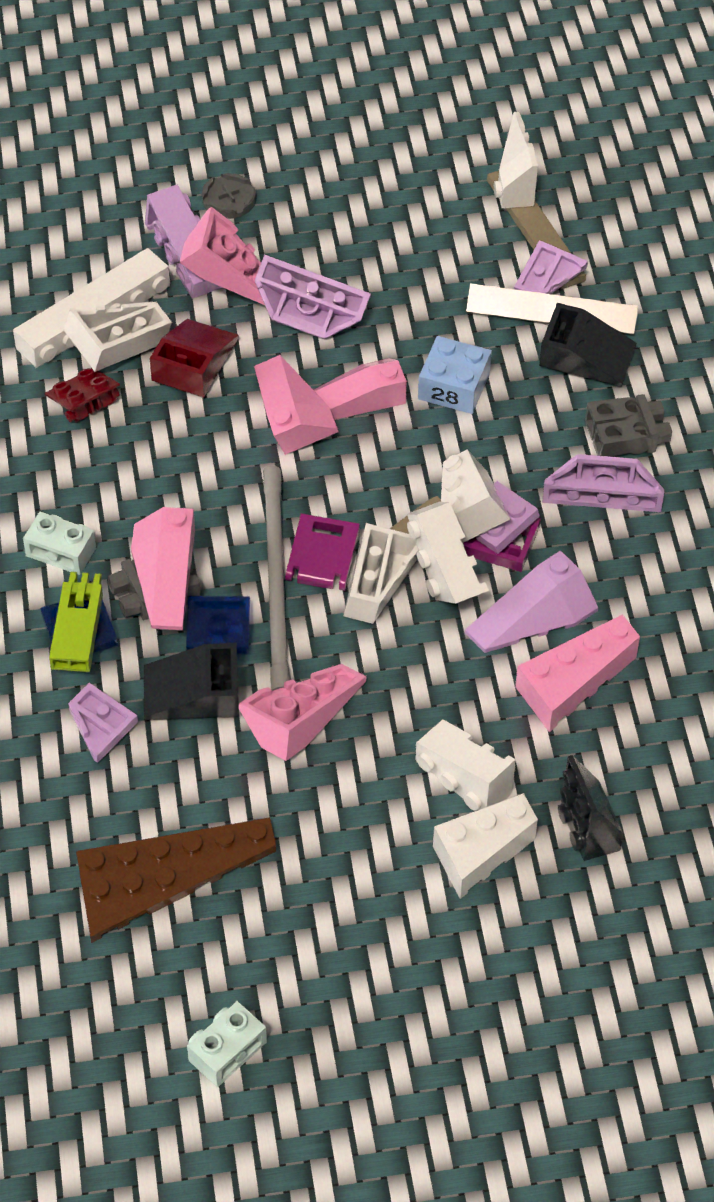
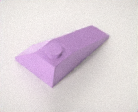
(542, 601)

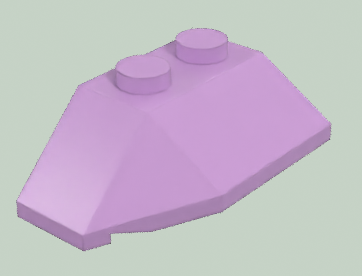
(308, 299)
(604, 484)

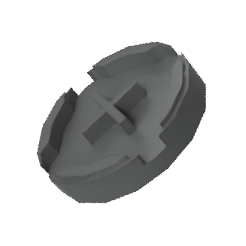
(229, 195)

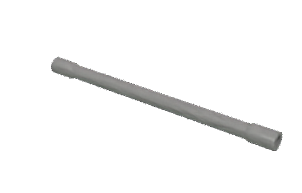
(272, 489)

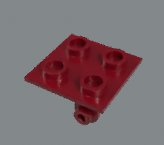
(83, 393)

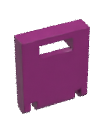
(322, 555)
(511, 556)

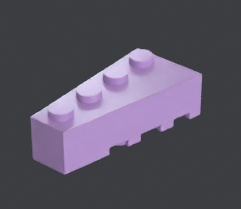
(173, 221)

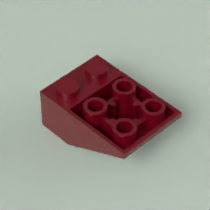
(191, 356)

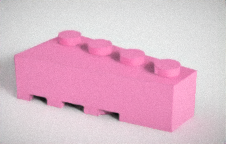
(574, 670)

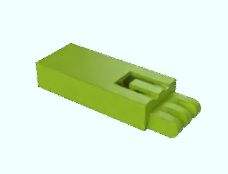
(76, 627)

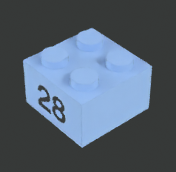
(454, 374)

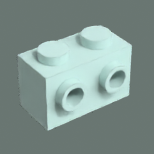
(59, 542)
(226, 1043)

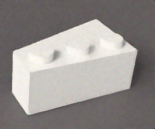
(116, 333)
(471, 495)
(444, 554)
(379, 569)
(465, 766)
(483, 840)

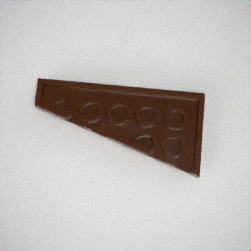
(157, 871)

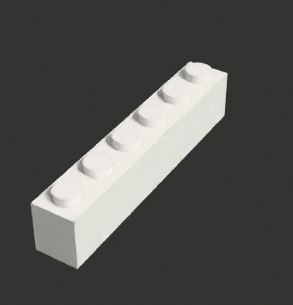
(128, 283)

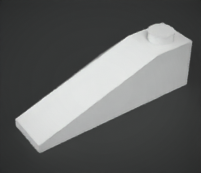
(517, 168)

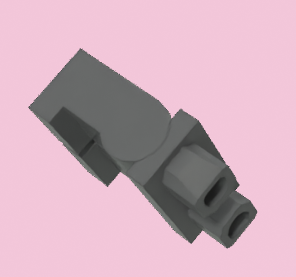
(626, 425)
(128, 581)

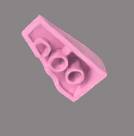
(221, 257)
(365, 389)
(292, 406)
(163, 560)
(293, 715)

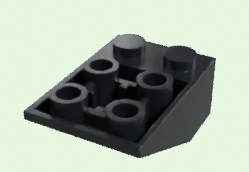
(585, 346)
(193, 684)
(588, 813)

